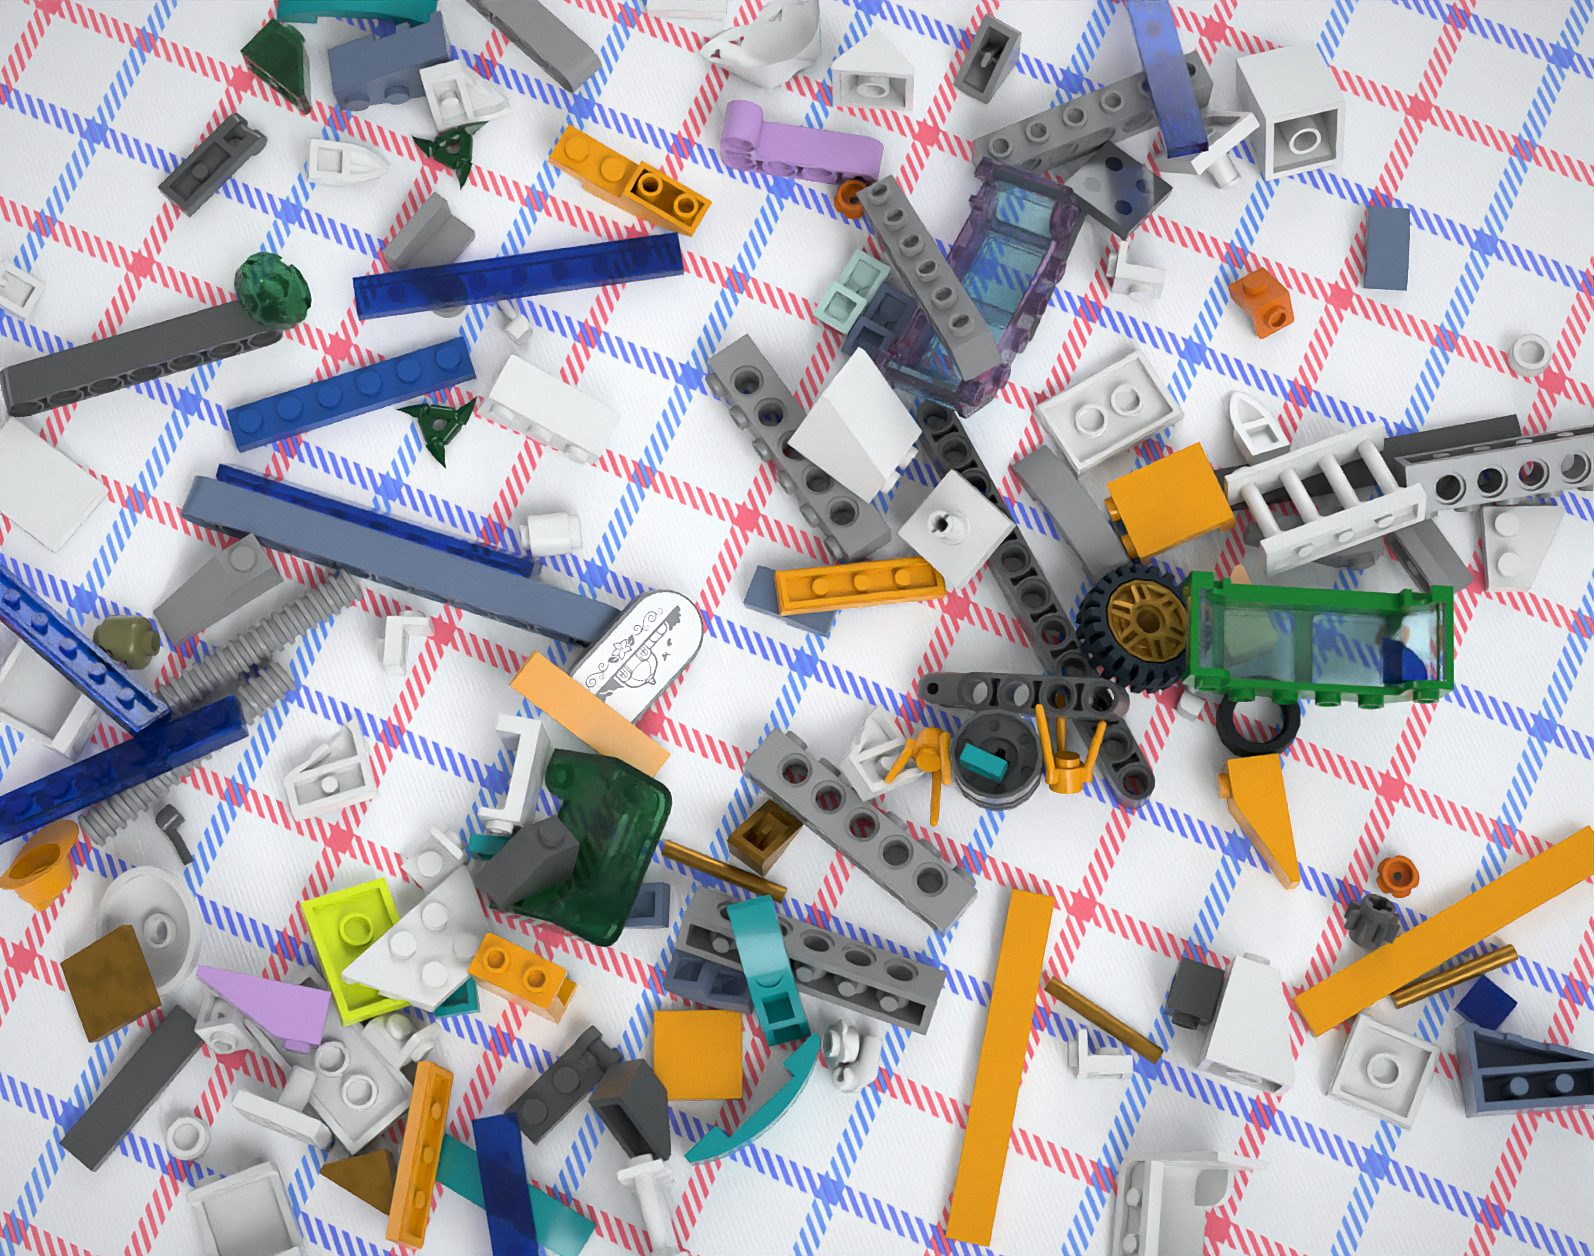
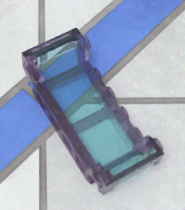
(1007, 264)

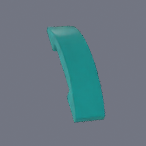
(400, 11)
(717, 1145)
(556, 1224)

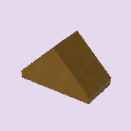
(764, 837)
(366, 1177)

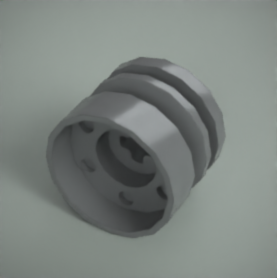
(1003, 735)

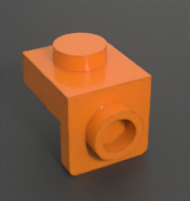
(1263, 301)

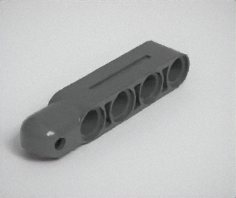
(957, 690)

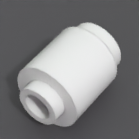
(551, 534)

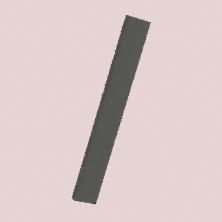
(1403, 445)

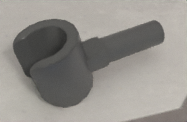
(168, 821)

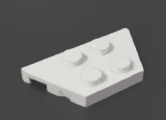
(428, 949)

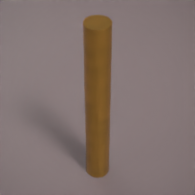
(723, 871)
(1454, 976)
(1104, 1020)

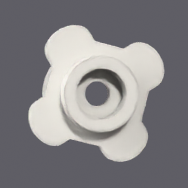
(841, 1043)

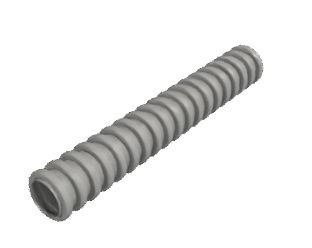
(259, 643)
(118, 809)

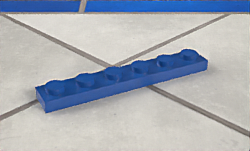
(351, 394)

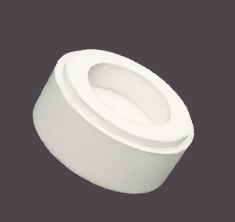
(1529, 355)
(188, 1138)

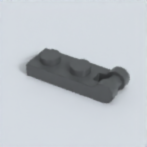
(212, 164)
(563, 1086)

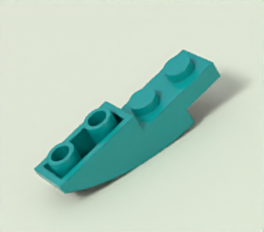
(768, 970)

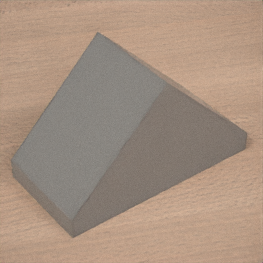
(989, 59)

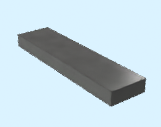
(134, 1090)

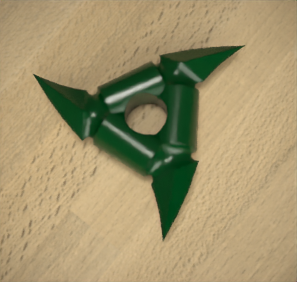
(463, 158)
(437, 439)

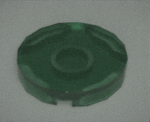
(272, 291)

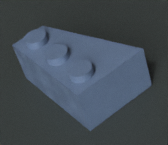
(388, 68)
(1520, 1075)

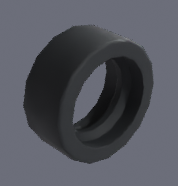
(1245, 748)

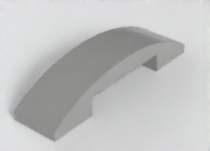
(1072, 512)

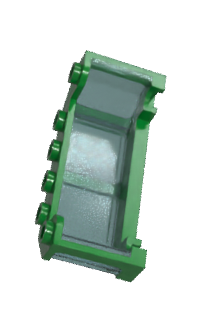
(1313, 642)

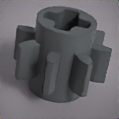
(1372, 921)

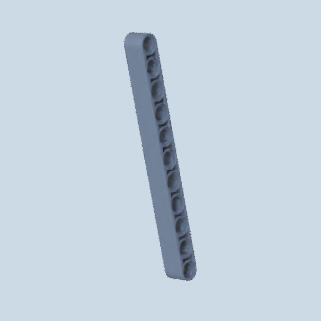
(397, 562)

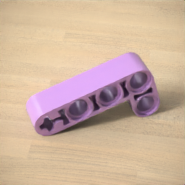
(795, 151)

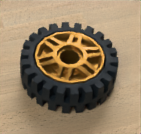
(1110, 623)

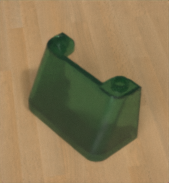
(618, 822)

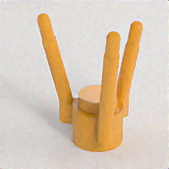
(931, 755)
(1066, 771)

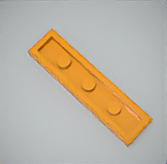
(857, 585)
(586, 715)
(419, 1155)

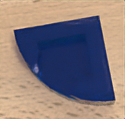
(1400, 663)

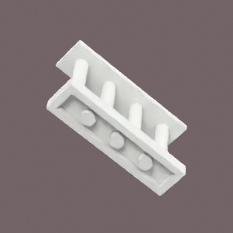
(1337, 531)
(646, 1179)

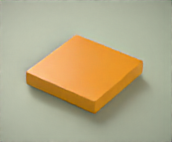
(699, 1054)

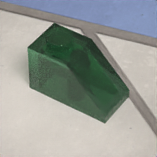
(281, 62)

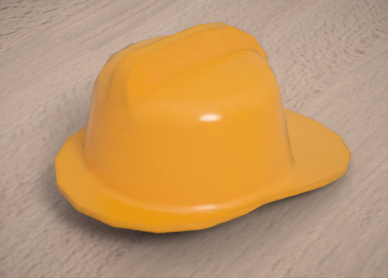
(43, 865)

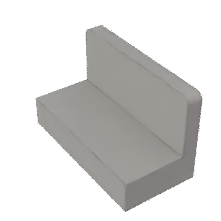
(429, 238)
(1428, 557)

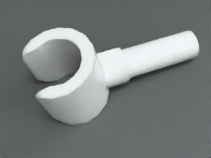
(518, 329)
(1190, 704)

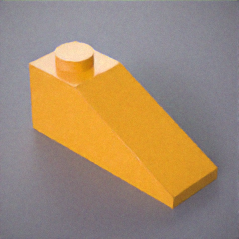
(1260, 808)

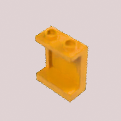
(1169, 503)
(522, 978)

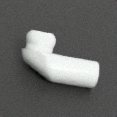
(861, 1071)

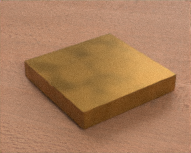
(110, 983)

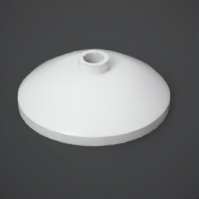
(163, 920)

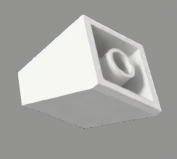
(1296, 109)
(859, 430)
(1250, 1029)

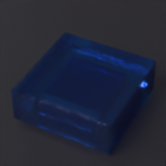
(1485, 1004)

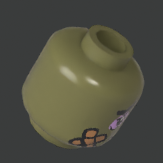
(128, 640)

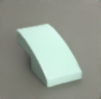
(852, 292)

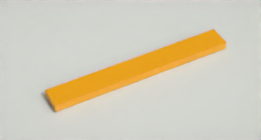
(1447, 933)
(1000, 1068)

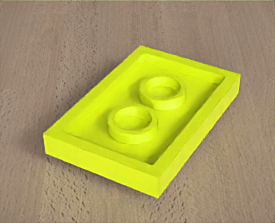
(341, 930)

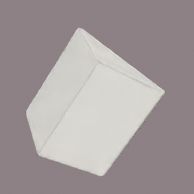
(873, 76)

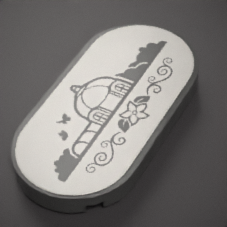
(641, 652)

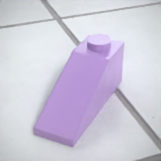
(278, 1008)

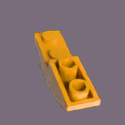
(627, 185)

